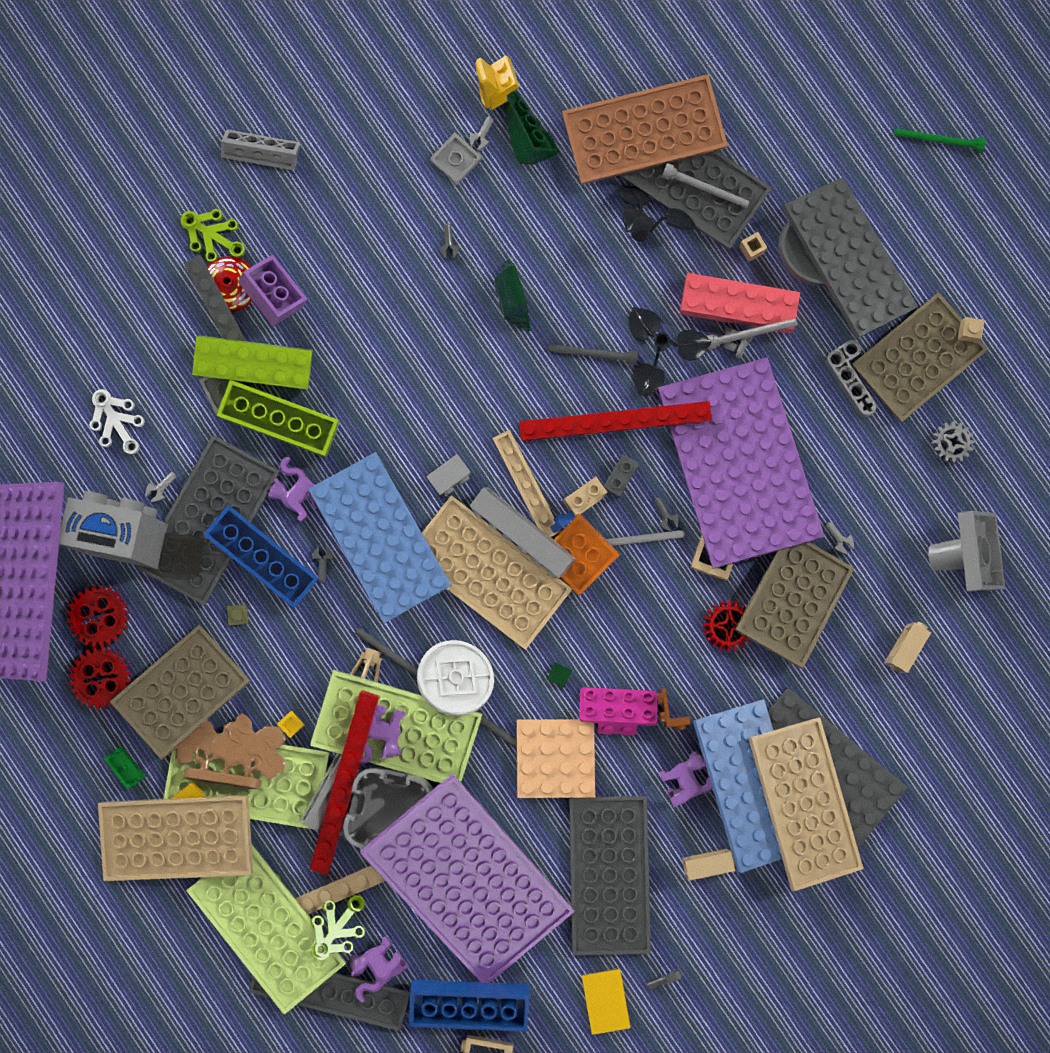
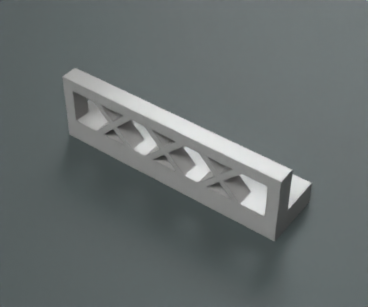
(259, 151)
(317, 807)

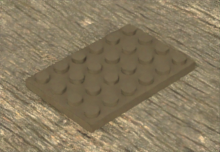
(918, 358)
(794, 601)
(180, 692)

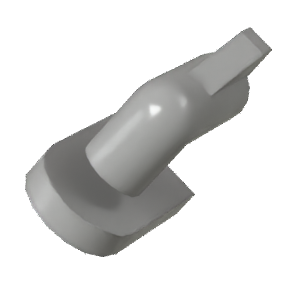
(733, 346)

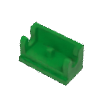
(125, 767)

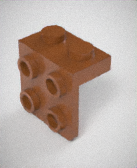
(677, 723)

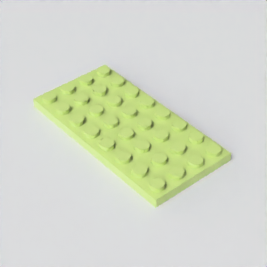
(429, 740)
(278, 800)
(266, 931)

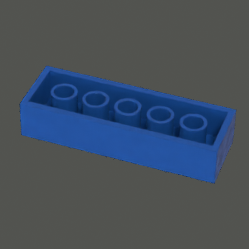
(261, 556)
(469, 1005)

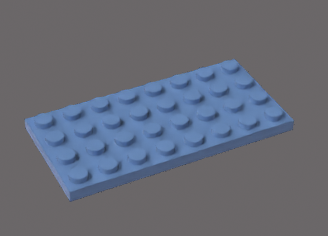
(379, 537)
(737, 782)

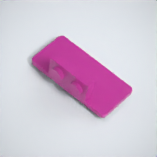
(618, 709)

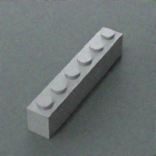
(523, 532)

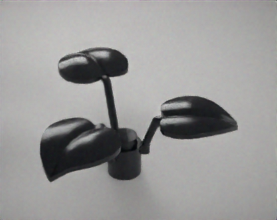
(642, 224)
(690, 343)

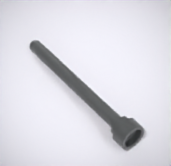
(629, 357)

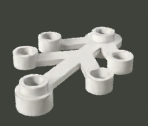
(114, 418)

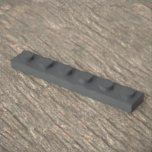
(213, 299)

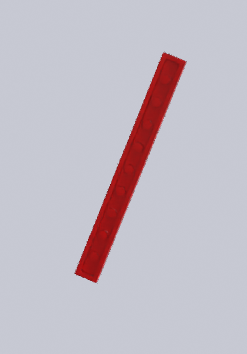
(615, 421)
(343, 782)

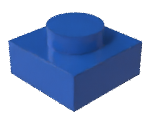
(561, 520)

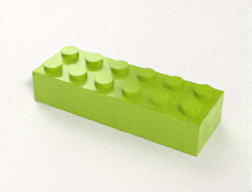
(252, 362)
(278, 418)

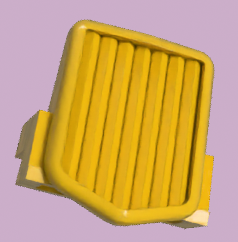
(495, 81)

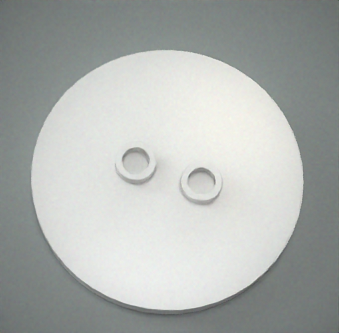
(455, 678)

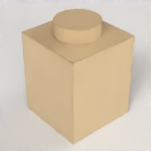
(753, 247)
(971, 329)

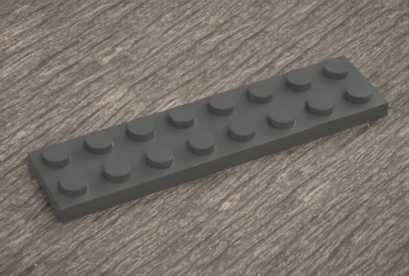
(338, 997)

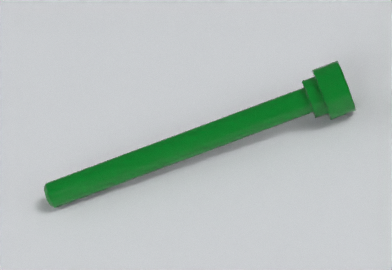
(975, 144)

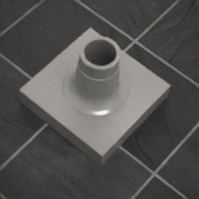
(975, 552)

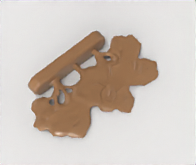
(235, 746)

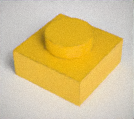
(291, 724)

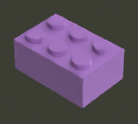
(272, 290)

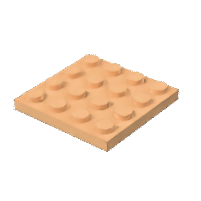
(555, 759)

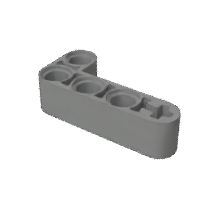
(854, 381)

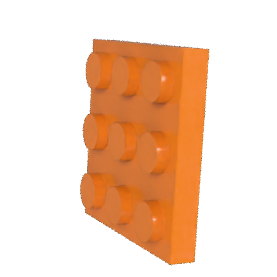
(592, 553)

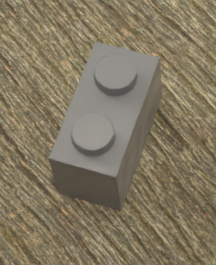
(449, 475)

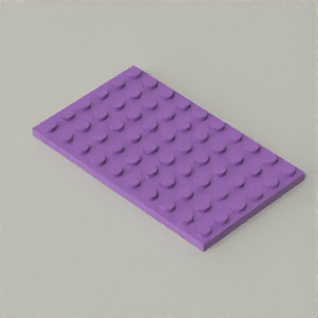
(742, 465)
(28, 575)
(467, 880)

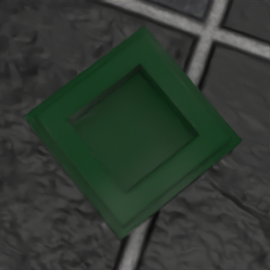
(559, 675)

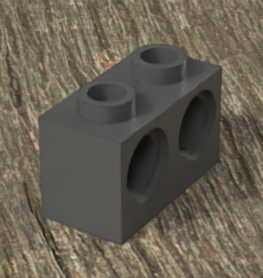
(621, 476)

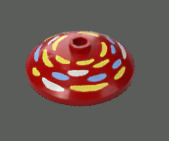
(230, 268)

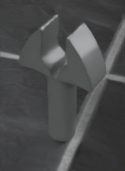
(448, 243)
(665, 514)
(322, 562)
(671, 977)

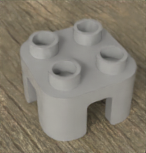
(380, 800)

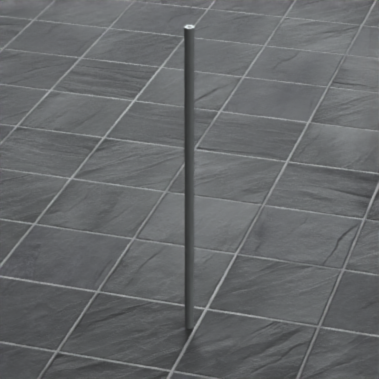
(413, 670)

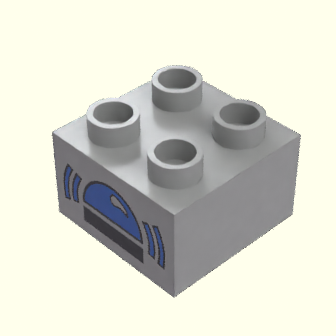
(113, 529)

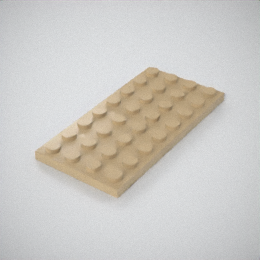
(493, 573)
(805, 804)
(176, 838)

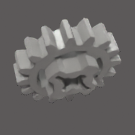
(945, 439)

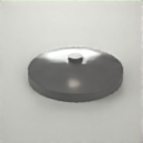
(796, 258)

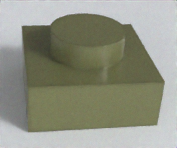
(238, 614)

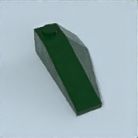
(527, 137)

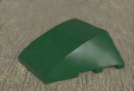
(512, 296)

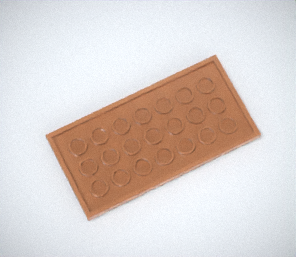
(644, 129)

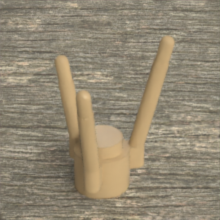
(370, 658)

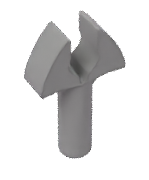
(481, 135)
(160, 487)
(839, 538)

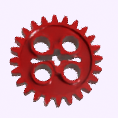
(92, 600)
(97, 661)

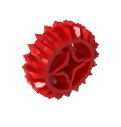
(727, 635)

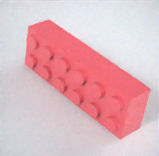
(737, 302)

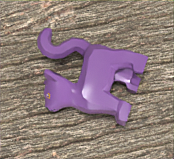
(297, 494)
(385, 731)
(688, 784)
(379, 965)

